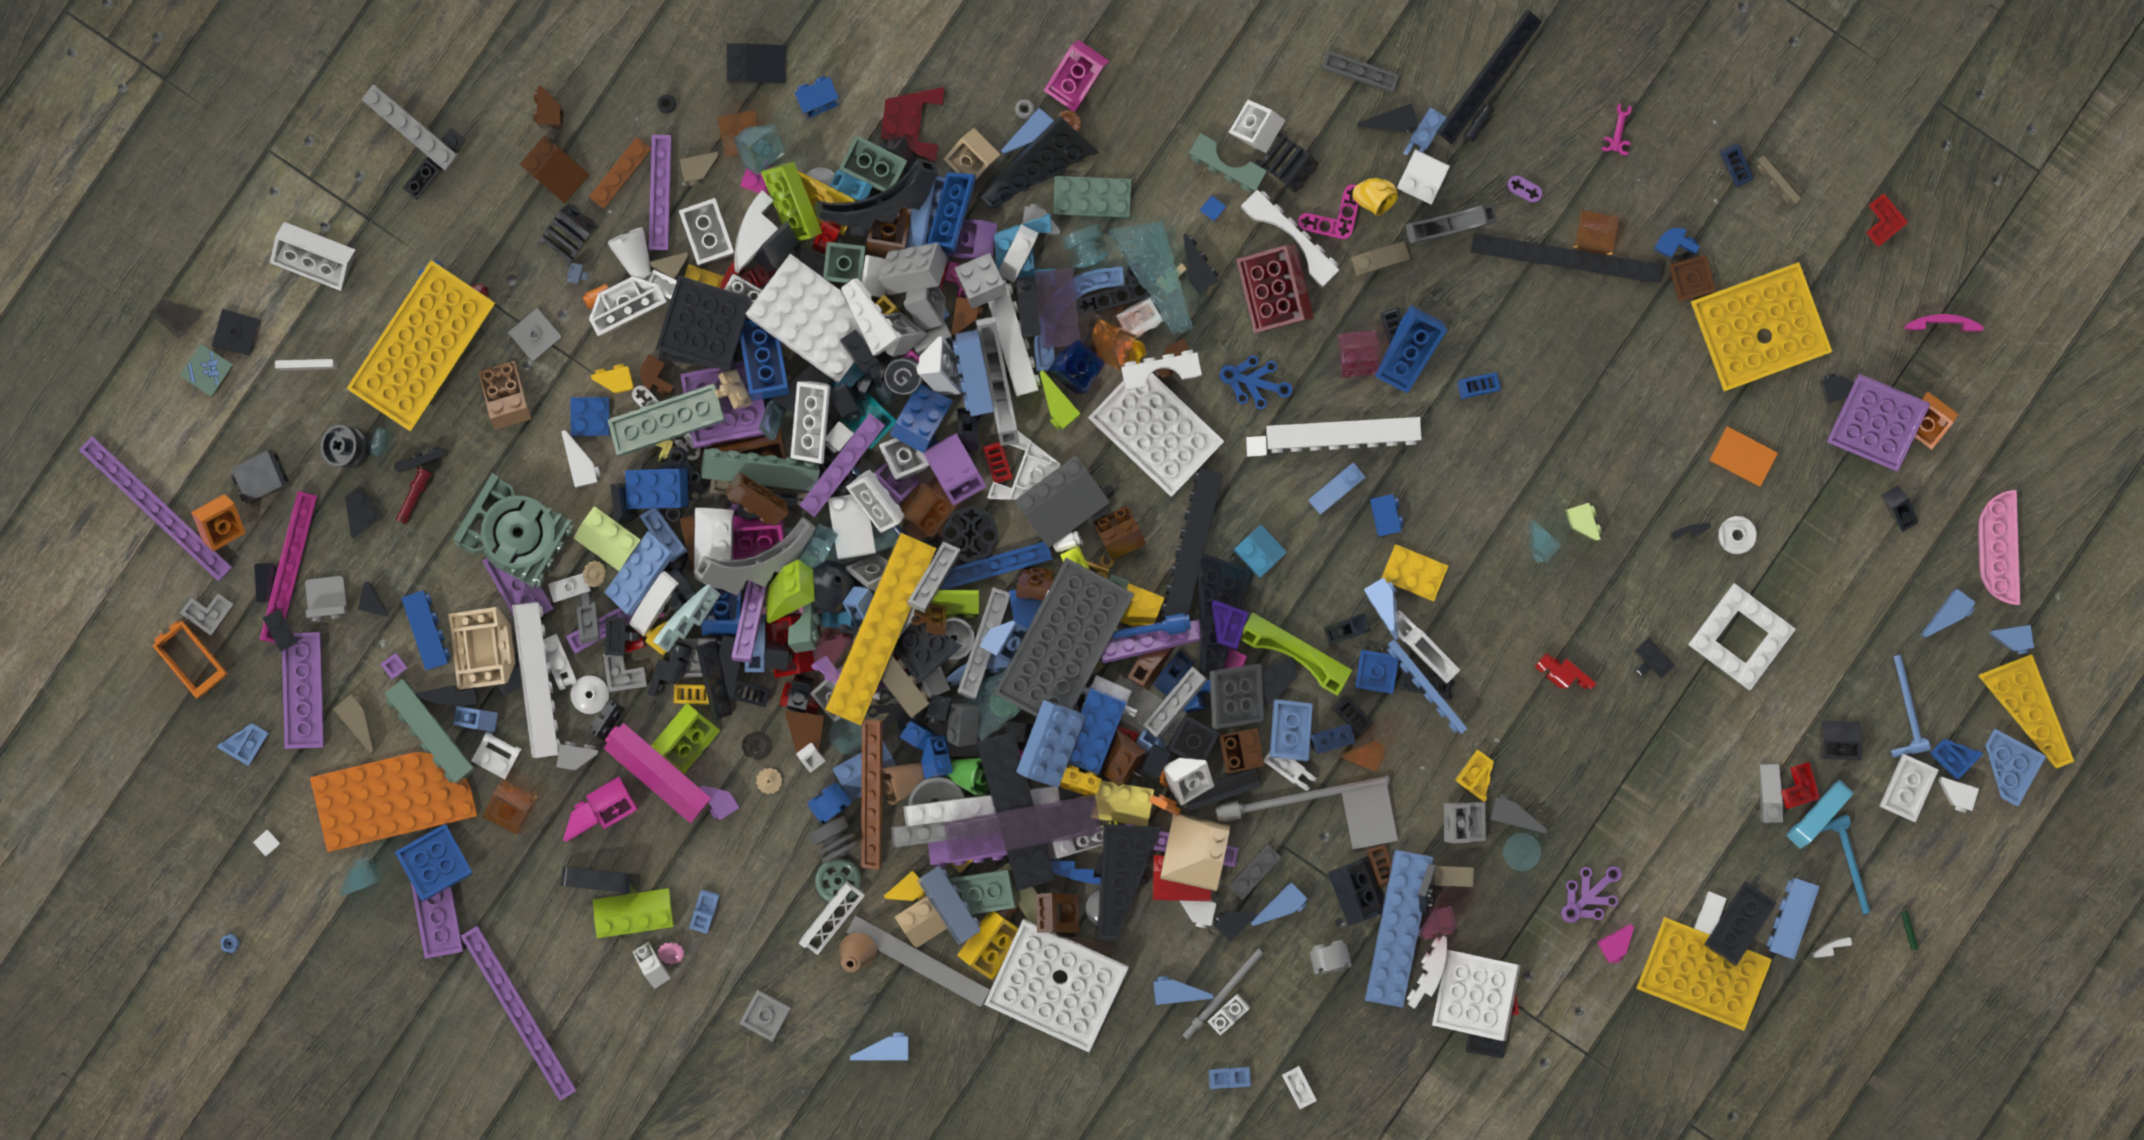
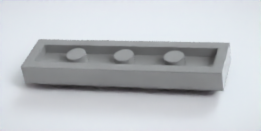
(933, 577)
(1175, 702)

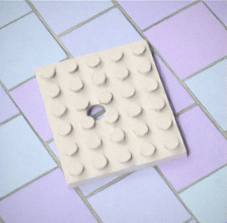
(1064, 1010)

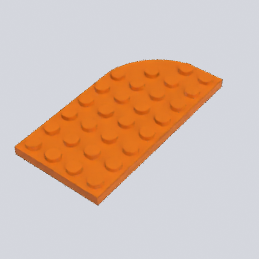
(388, 800)

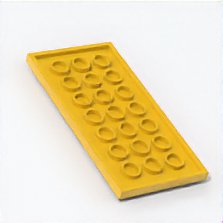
(421, 345)

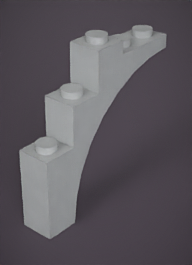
(997, 381)
(760, 568)

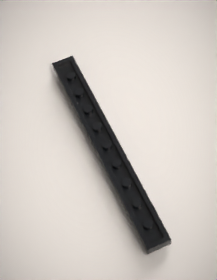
(1566, 258)

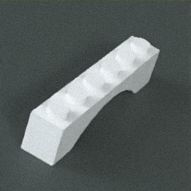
(1261, 210)

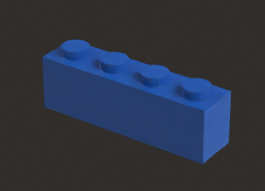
(425, 630)

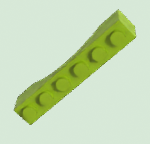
(1327, 671)

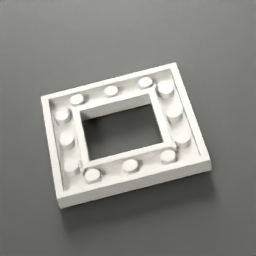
(1705, 639)

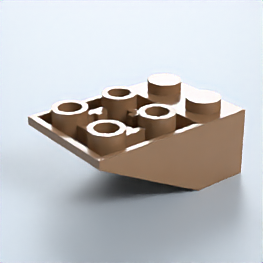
(504, 395)

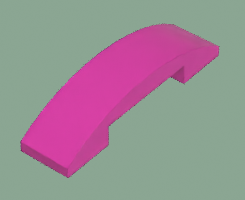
(1966, 324)

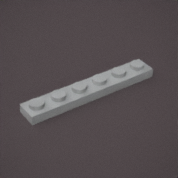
(410, 127)
(979, 656)

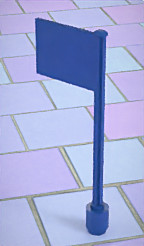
(1025, 610)

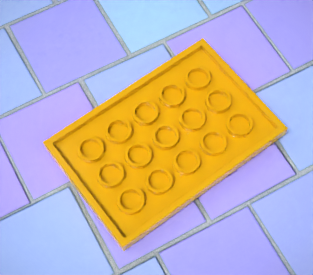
(1699, 979)

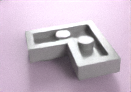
(207, 618)
(622, 679)

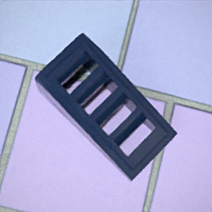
(1727, 161)

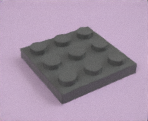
(1236, 696)

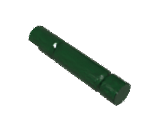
(1909, 930)

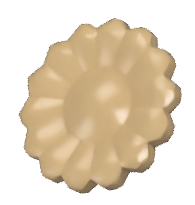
(594, 574)
(769, 780)

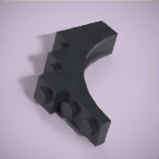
(885, 206)

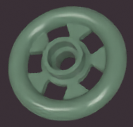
(838, 864)

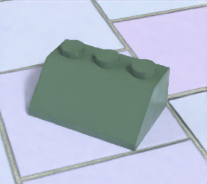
(872, 164)

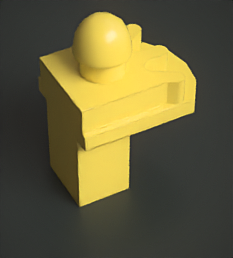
(666, 447)

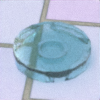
(1521, 851)

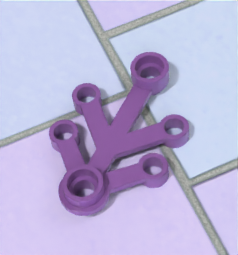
(1588, 897)

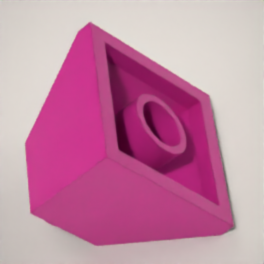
(580, 820)

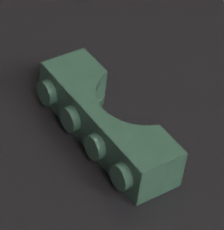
(1248, 175)
(804, 633)

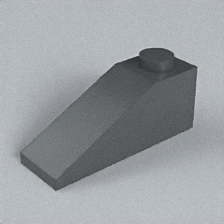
(1511, 813)

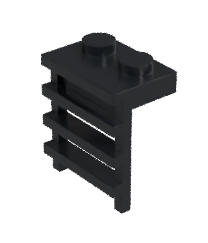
(1296, 169)
(575, 225)

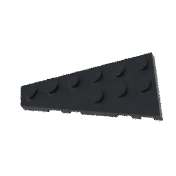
(1223, 583)
(923, 651)

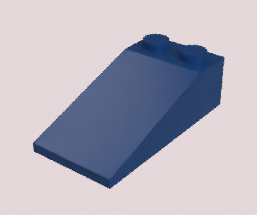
(1410, 348)

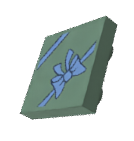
(206, 370)

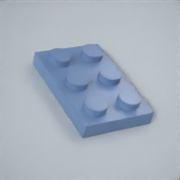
(1291, 730)

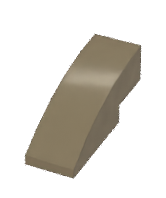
(1454, 876)

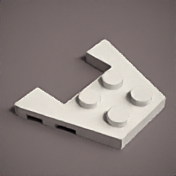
(1033, 468)

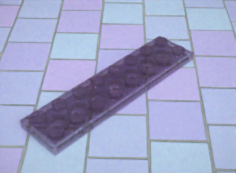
(1022, 827)

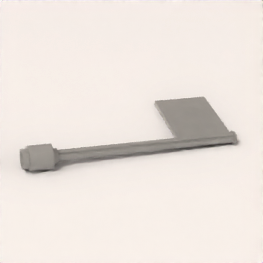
(1365, 806)

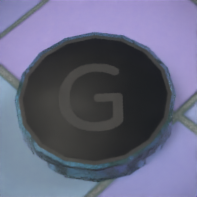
(902, 375)

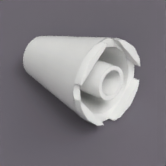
(632, 253)

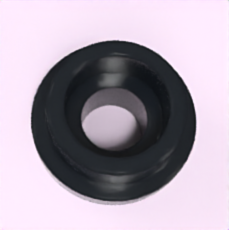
(662, 99)

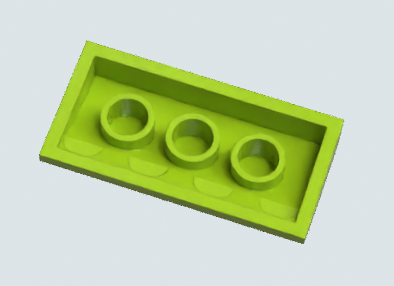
(791, 200)

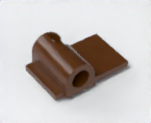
(1034, 583)

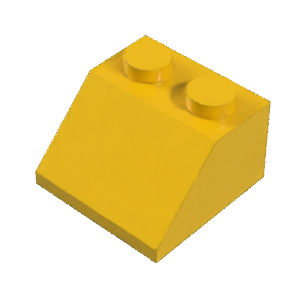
(1142, 607)

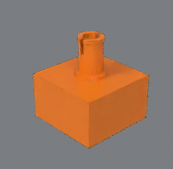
(218, 522)

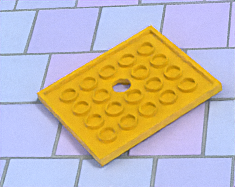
(1769, 302)

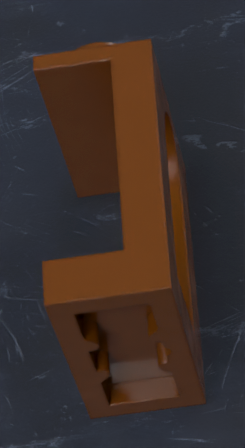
(1047, 913)

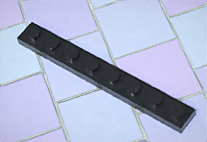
(1489, 77)

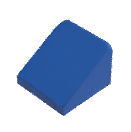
(1212, 208)

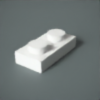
(1299, 1087)

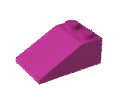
(1076, 75)

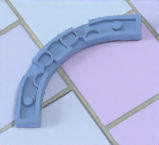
(1083, 284)

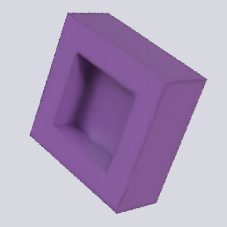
(394, 666)

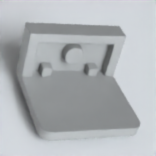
(326, 598)

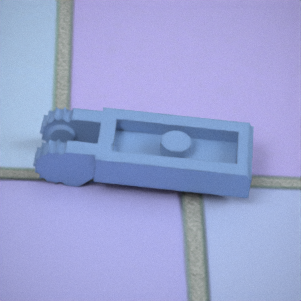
(1426, 130)

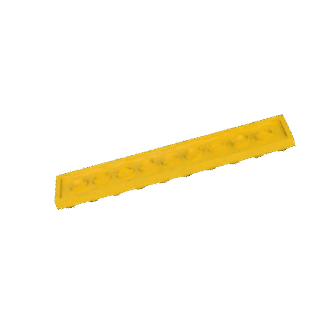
(879, 630)

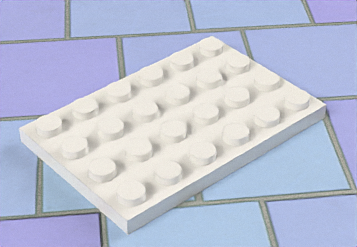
(807, 316)
(1157, 432)

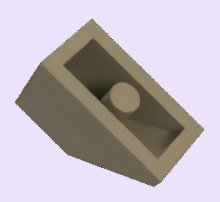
(697, 167)

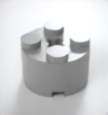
(1330, 958)

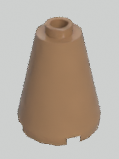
(900, 781)
(857, 952)

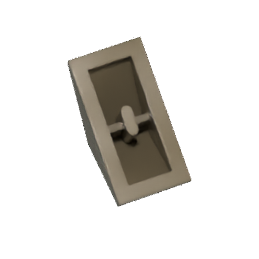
(671, 265)

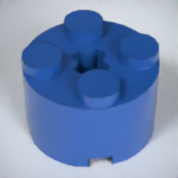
(830, 803)

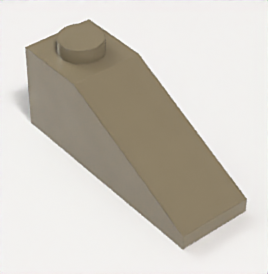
(1379, 258)
(355, 717)

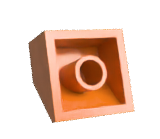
(1935, 422)

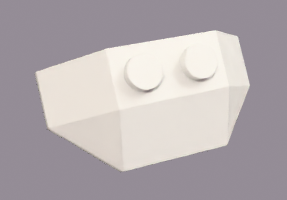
(624, 304)

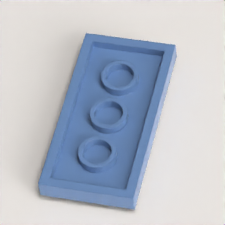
(639, 573)

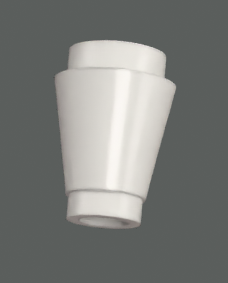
(1068, 542)

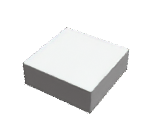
(266, 842)

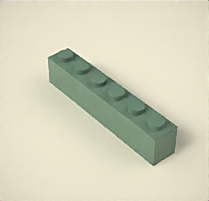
(762, 469)
(429, 731)

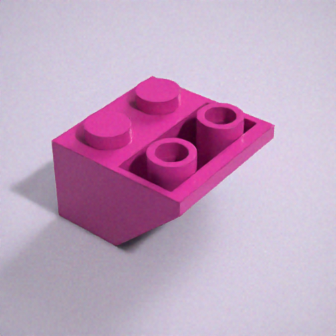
(612, 803)

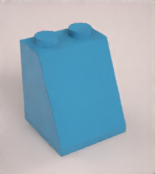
(1259, 551)

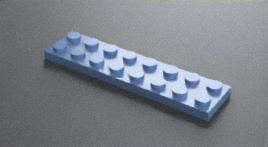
(1397, 930)

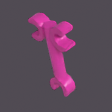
(1616, 144)

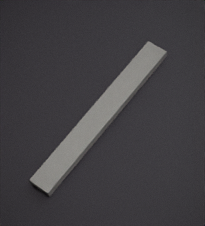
(921, 962)

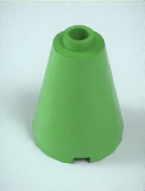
(969, 775)

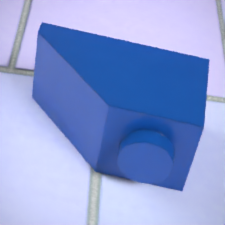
(917, 734)

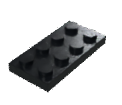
(1740, 923)

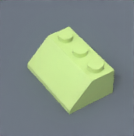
(606, 538)

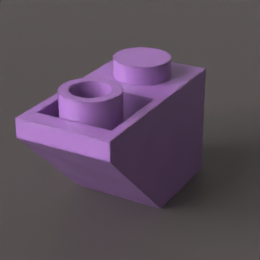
(721, 802)

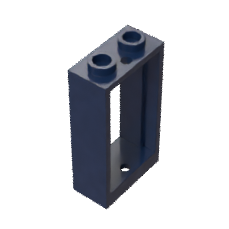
(1325, 742)

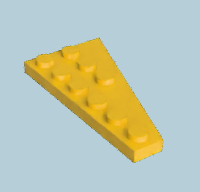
(2027, 701)

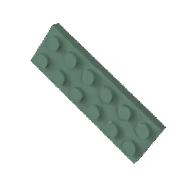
(666, 420)

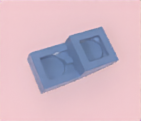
(704, 911)
(1229, 1078)

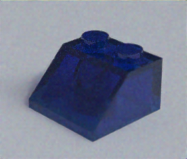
(1076, 367)

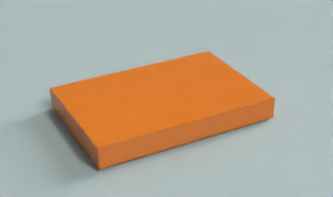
(1743, 456)

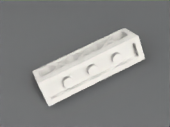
(826, 913)

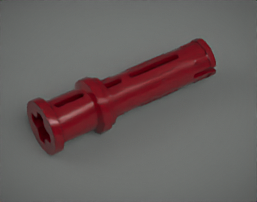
(417, 486)

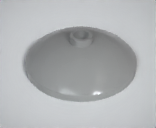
(934, 788)

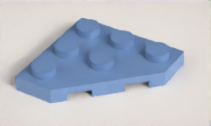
(2012, 765)

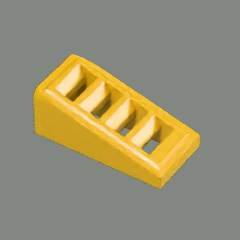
(677, 694)

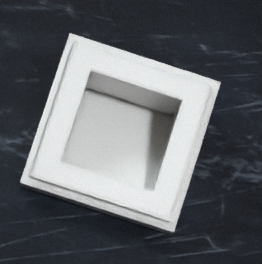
(1256, 446)
(810, 757)

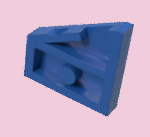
(1955, 757)

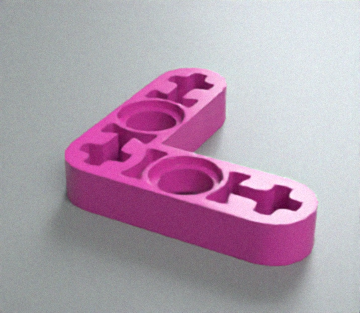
(1334, 224)

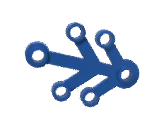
(1252, 381)

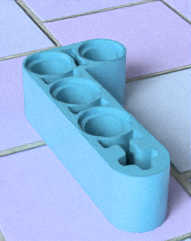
(1820, 814)

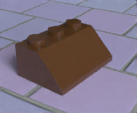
(756, 499)

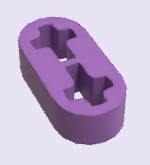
(1522, 193)

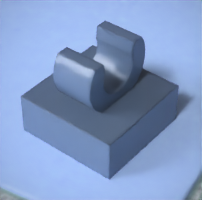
(575, 274)

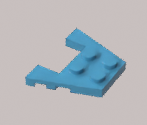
(1004, 239)

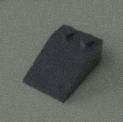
(755, 63)

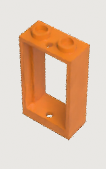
(198, 692)

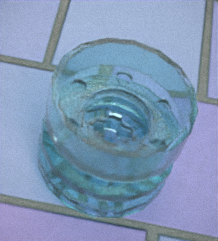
(1086, 246)

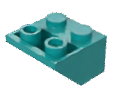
(874, 408)

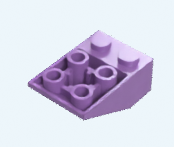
(954, 469)

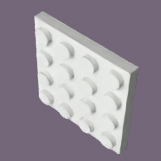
(1476, 995)

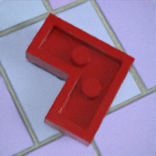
(1890, 220)
(1804, 789)

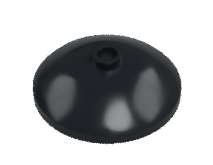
(827, 592)

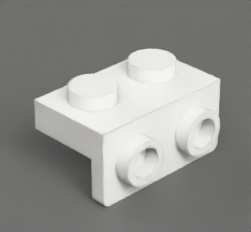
(1140, 317)
(935, 683)

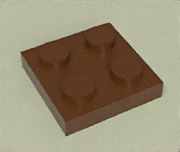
(1692, 278)

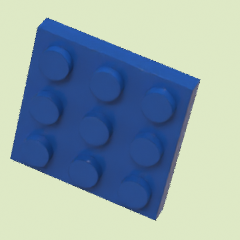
(433, 863)

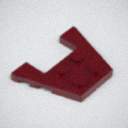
(903, 119)

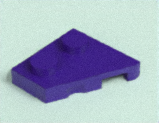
(1228, 623)

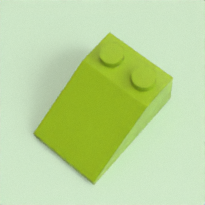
(1060, 408)
(789, 590)

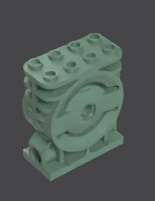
(528, 568)

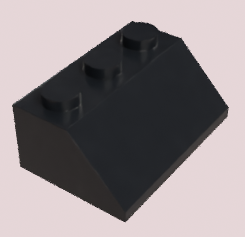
(1357, 890)

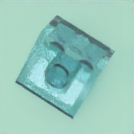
(759, 147)
(1541, 543)
(360, 877)

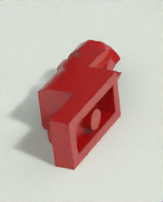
(1563, 674)

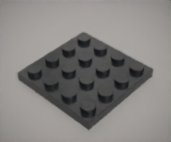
(703, 323)

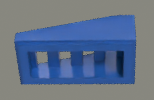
(1464, 394)

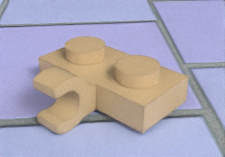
(733, 388)

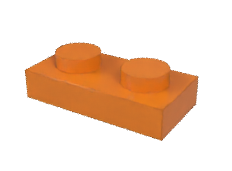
(1165, 803)

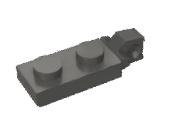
(588, 619)

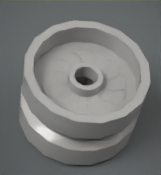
(964, 634)

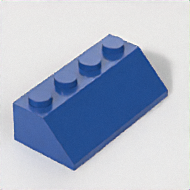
(951, 210)

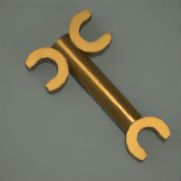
(1102, 569)

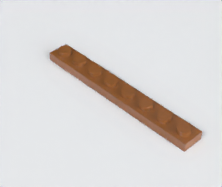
(871, 794)

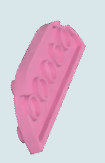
(2000, 547)

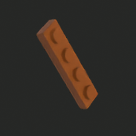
(620, 173)

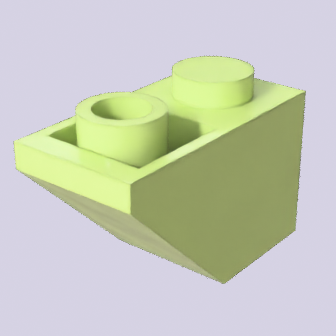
(1582, 520)

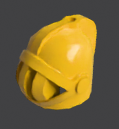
(1373, 192)

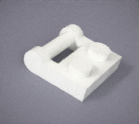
(492, 760)

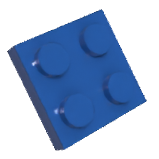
(590, 416)
(1376, 671)

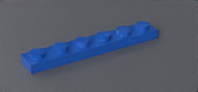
(997, 565)

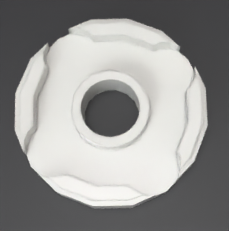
(1747, 529)

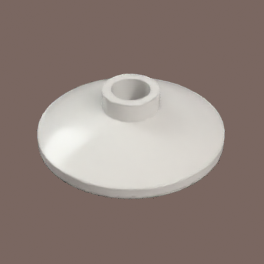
(599, 698)

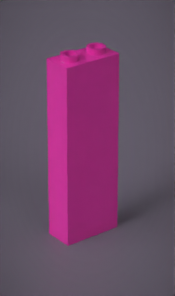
(656, 772)

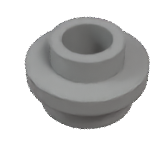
(1020, 104)

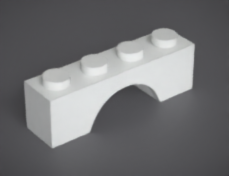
(1185, 365)

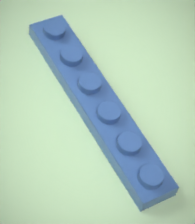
(1420, 681)

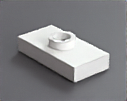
(568, 588)

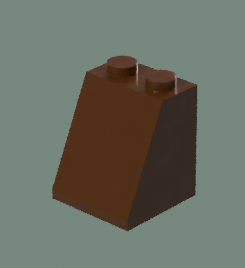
(805, 729)

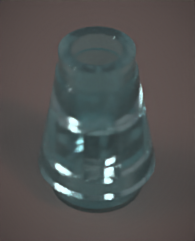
(378, 443)

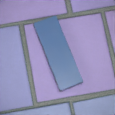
(660, 528)

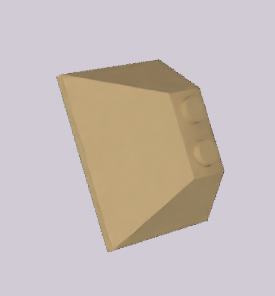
(481, 647)
(1195, 851)

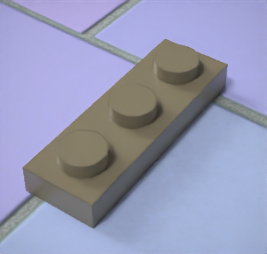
(1777, 180)

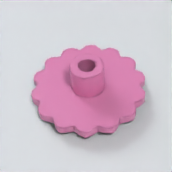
(670, 953)

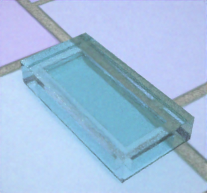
(771, 420)

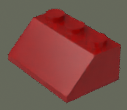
(801, 661)
(1173, 890)

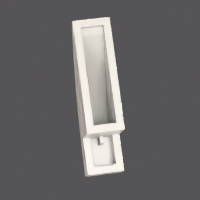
(753, 231)
(1425, 649)

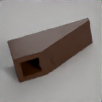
(1148, 667)

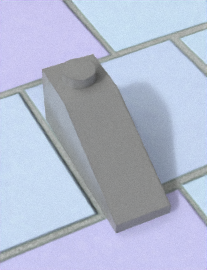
(1770, 794)

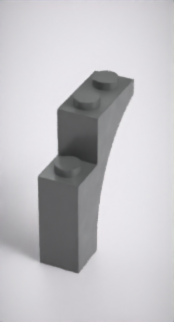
(1451, 224)

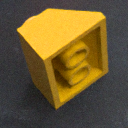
(990, 946)

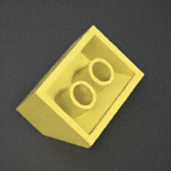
(1124, 803)

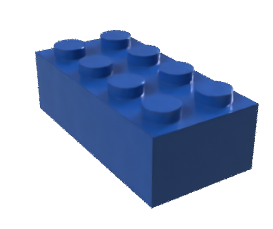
(763, 362)
(1097, 731)

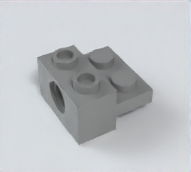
(1464, 822)

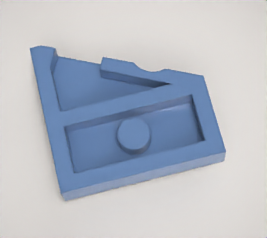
(245, 744)

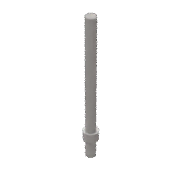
(1197, 1023)

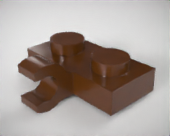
(933, 617)

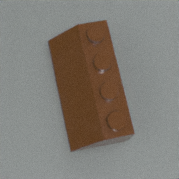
(759, 445)

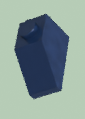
(1173, 673)

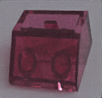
(1358, 354)
(832, 649)
(1438, 921)

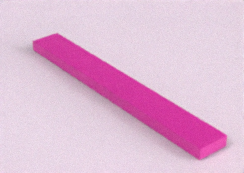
(290, 558)

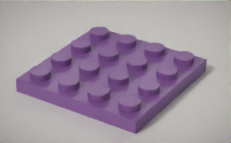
(739, 422)
(1878, 422)

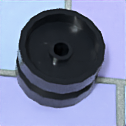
(345, 446)
(684, 589)

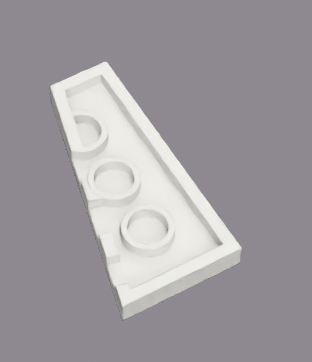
(873, 325)

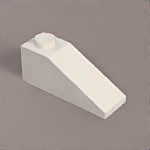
(1017, 253)
(581, 466)

